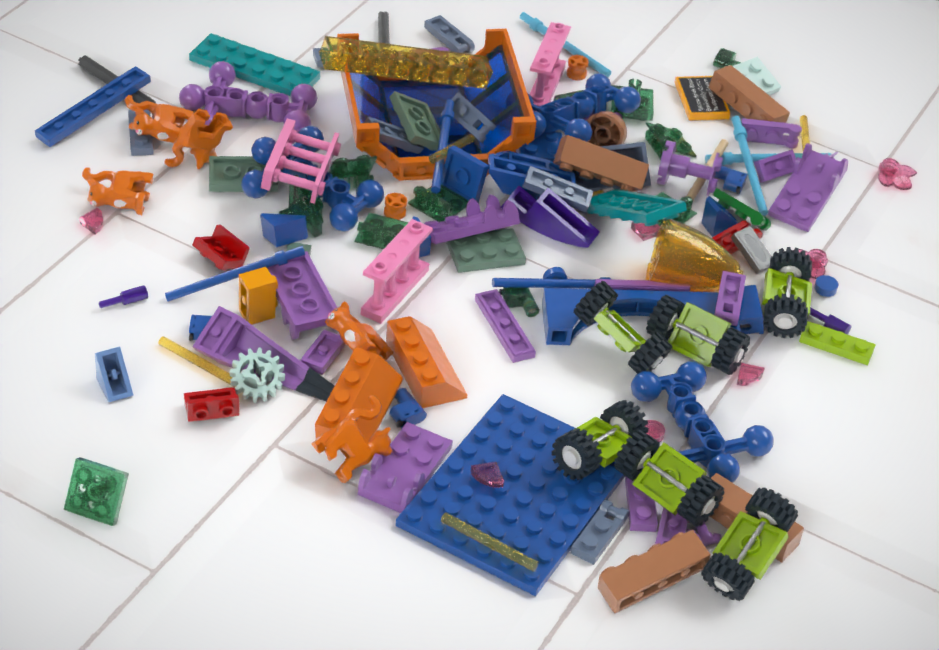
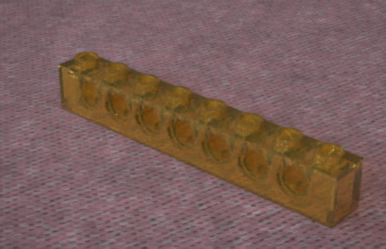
(405, 62)

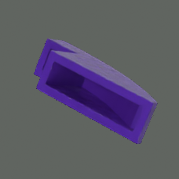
(553, 218)

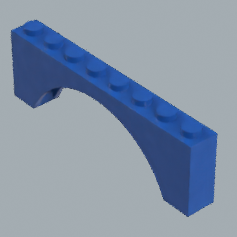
(563, 325)

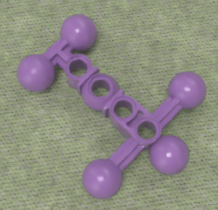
(237, 102)

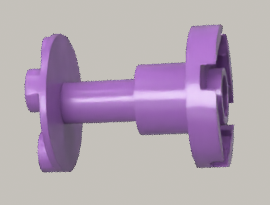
(680, 167)

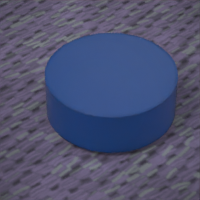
(555, 273)
(826, 285)

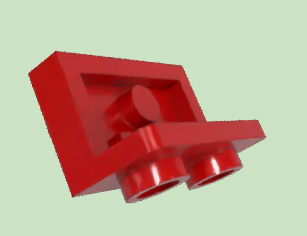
(222, 248)
(211, 404)

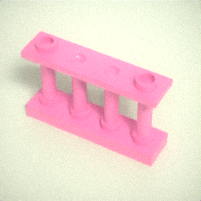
(548, 64)
(284, 148)
(396, 271)

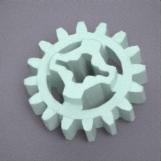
(249, 382)

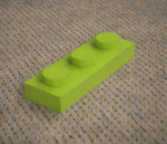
(837, 343)

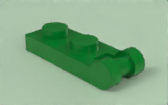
(742, 210)

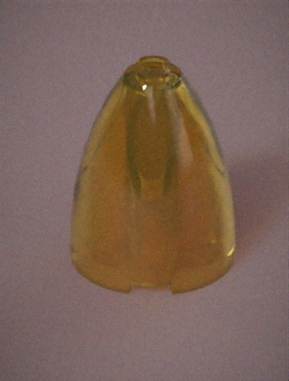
(688, 258)

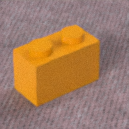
(257, 295)

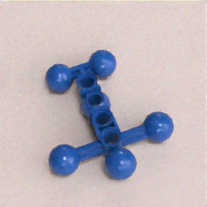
(569, 112)
(336, 191)
(703, 436)

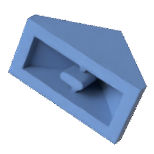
(112, 374)

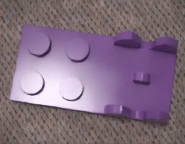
(808, 189)
(475, 220)
(302, 295)
(403, 473)

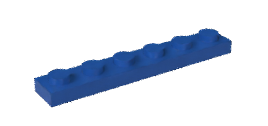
(92, 106)

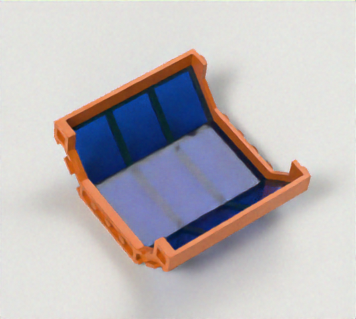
(502, 102)

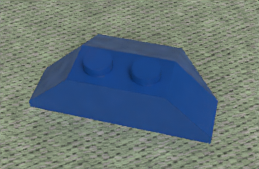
(510, 170)

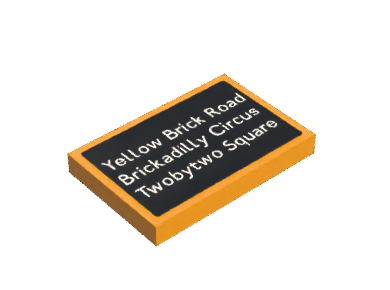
(699, 100)

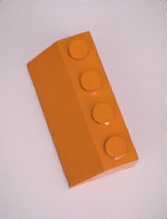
(423, 363)
(363, 376)

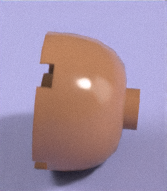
(607, 129)

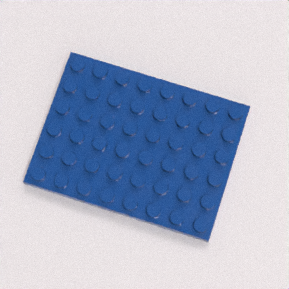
(532, 512)

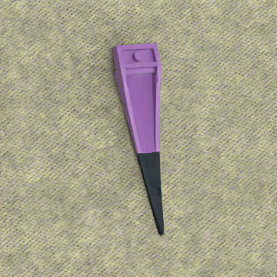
(231, 334)

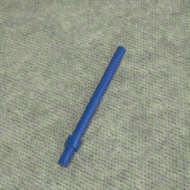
(447, 119)
(279, 258)
(544, 283)

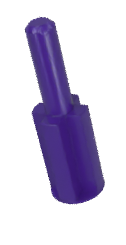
(126, 297)
(831, 321)

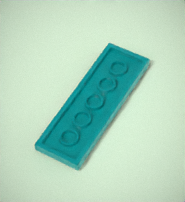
(254, 65)
(635, 206)

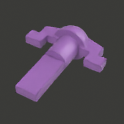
(705, 536)

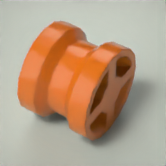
(577, 67)
(395, 206)

